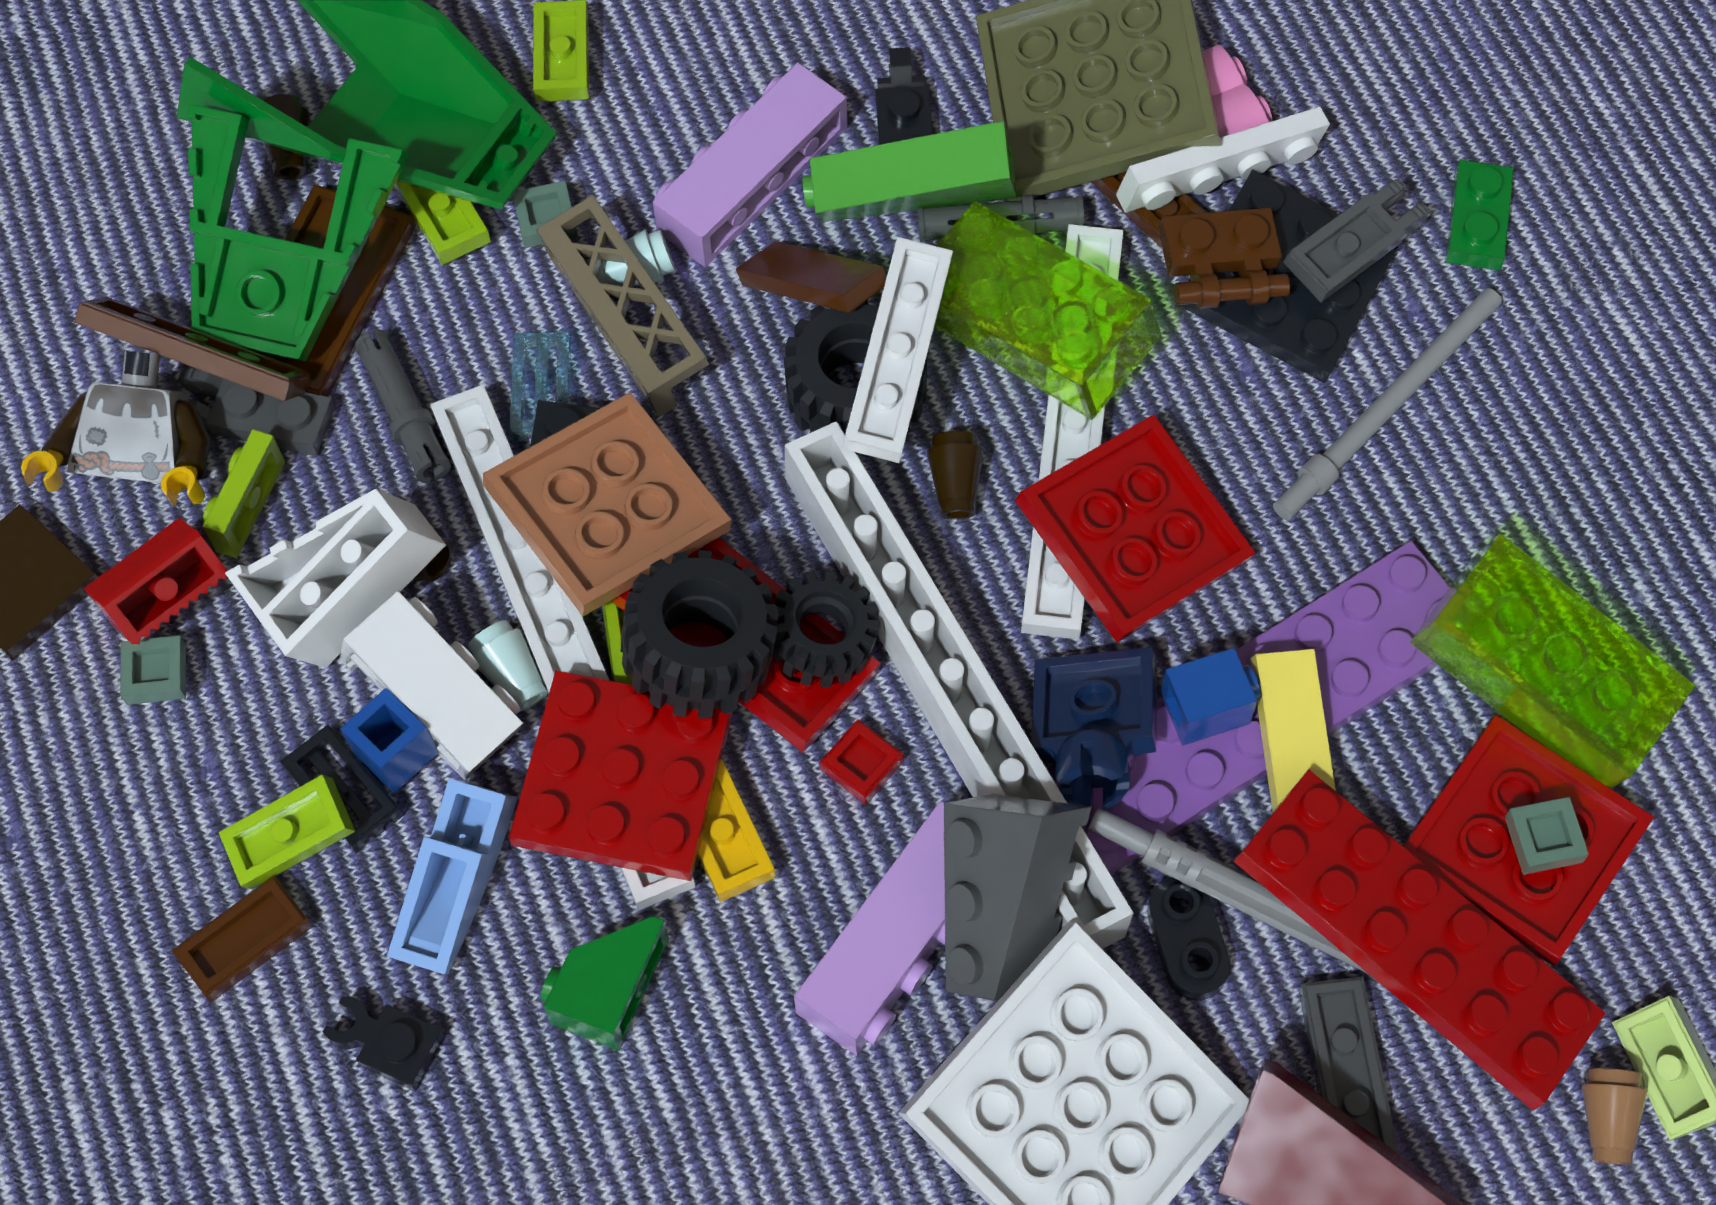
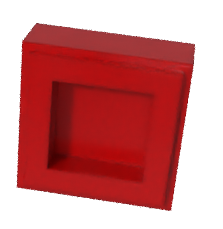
(861, 761)

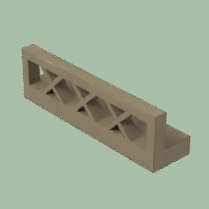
(611, 319)

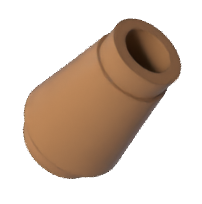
(1613, 1113)

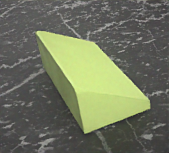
(1672, 1065)

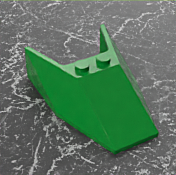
(411, 90)

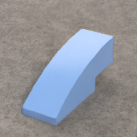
(451, 875)

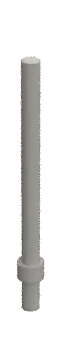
(1322, 470)

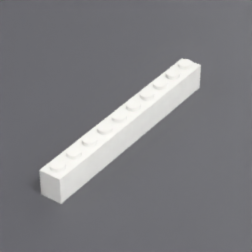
(939, 659)

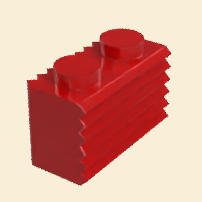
(156, 581)

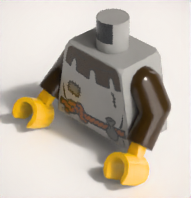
(128, 435)

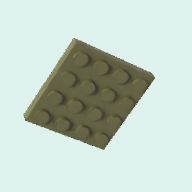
(1095, 86)

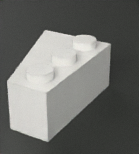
(336, 574)

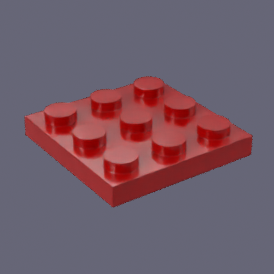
(1134, 527)
(619, 778)
(1473, 851)

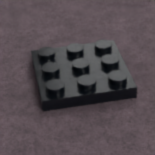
(1296, 325)

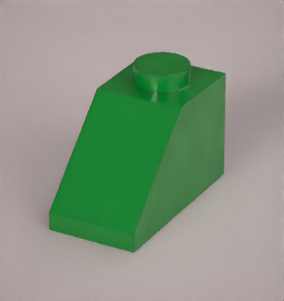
(605, 982)

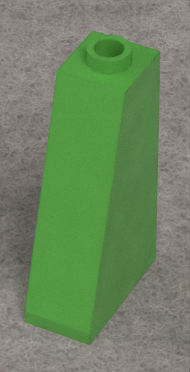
(913, 174)

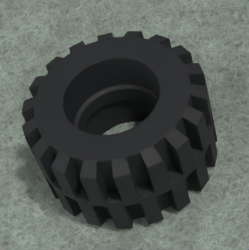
(818, 349)
(704, 593)

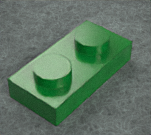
(1479, 215)

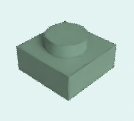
(538, 206)
(153, 670)
(1546, 835)

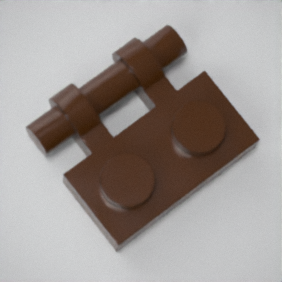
(1223, 243)

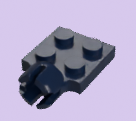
(1094, 720)

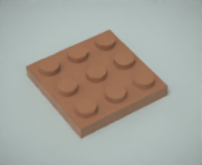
(605, 502)

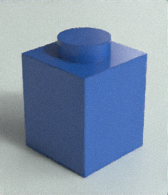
(1210, 696)
(389, 740)

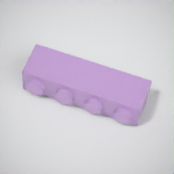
(750, 164)
(882, 946)

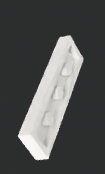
(1206, 167)
(897, 350)

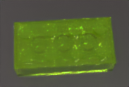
(1042, 311)
(1552, 663)

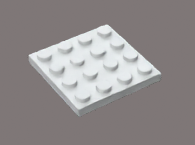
(1075, 1091)

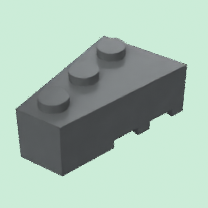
(1003, 886)

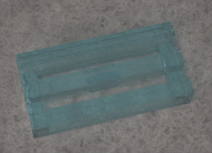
(542, 342)

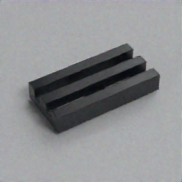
(370, 823)

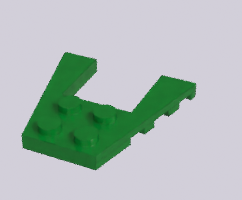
(265, 288)

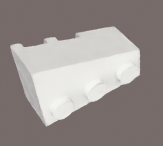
(434, 681)

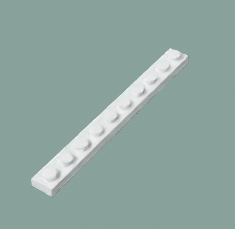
(542, 608)

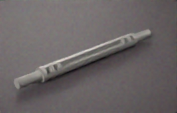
(1211, 877)

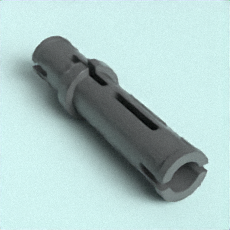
(1065, 211)
(410, 423)

